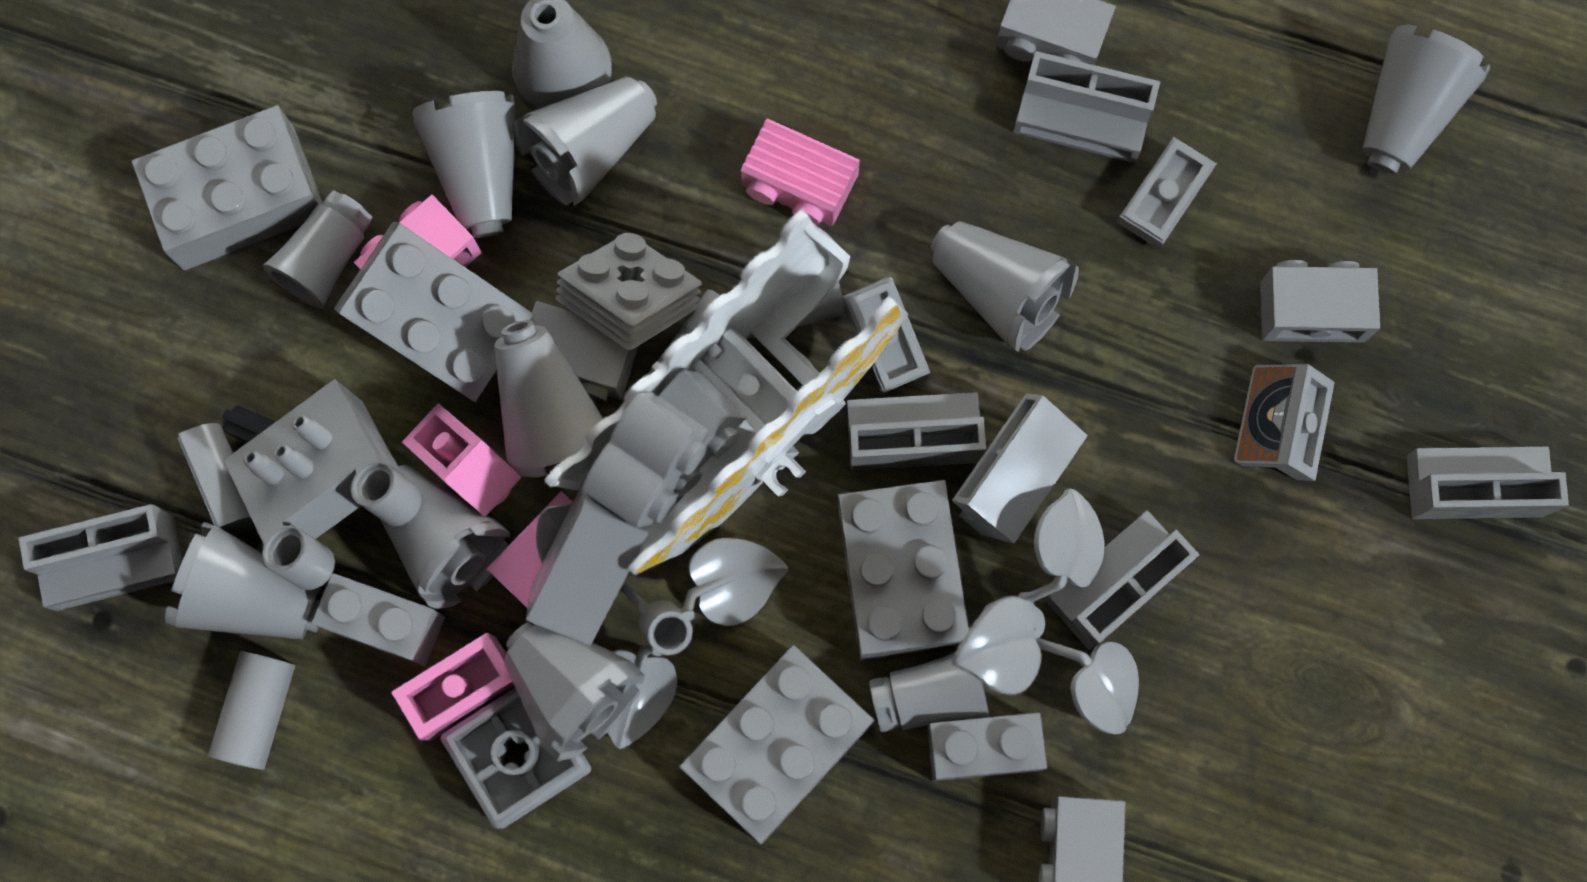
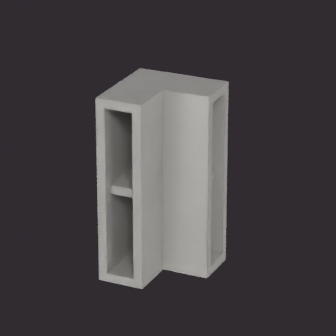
(1086, 106)
(915, 431)
(1019, 469)
(1484, 483)
(103, 556)
(584, 569)
(1131, 573)

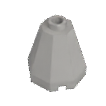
(569, 687)

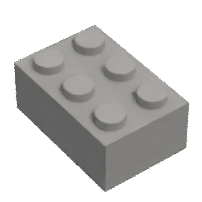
(228, 188)
(430, 309)
(902, 570)
(777, 744)

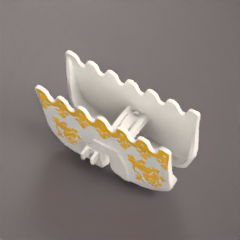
(769, 302)

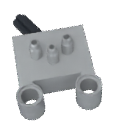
(312, 474)

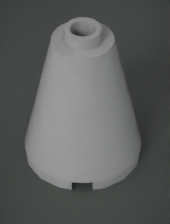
(557, 54)
(1418, 95)
(584, 136)
(472, 156)
(1005, 280)
(540, 400)
(446, 543)
(235, 592)

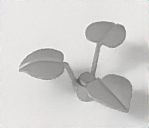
(732, 586)
(1006, 639)

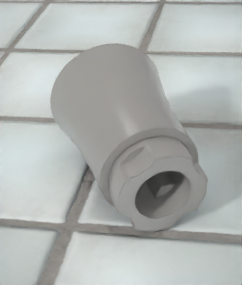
(320, 249)
(927, 695)

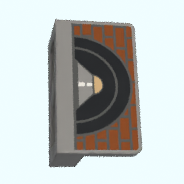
(1285, 419)

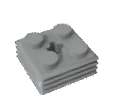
(628, 290)
(502, 788)

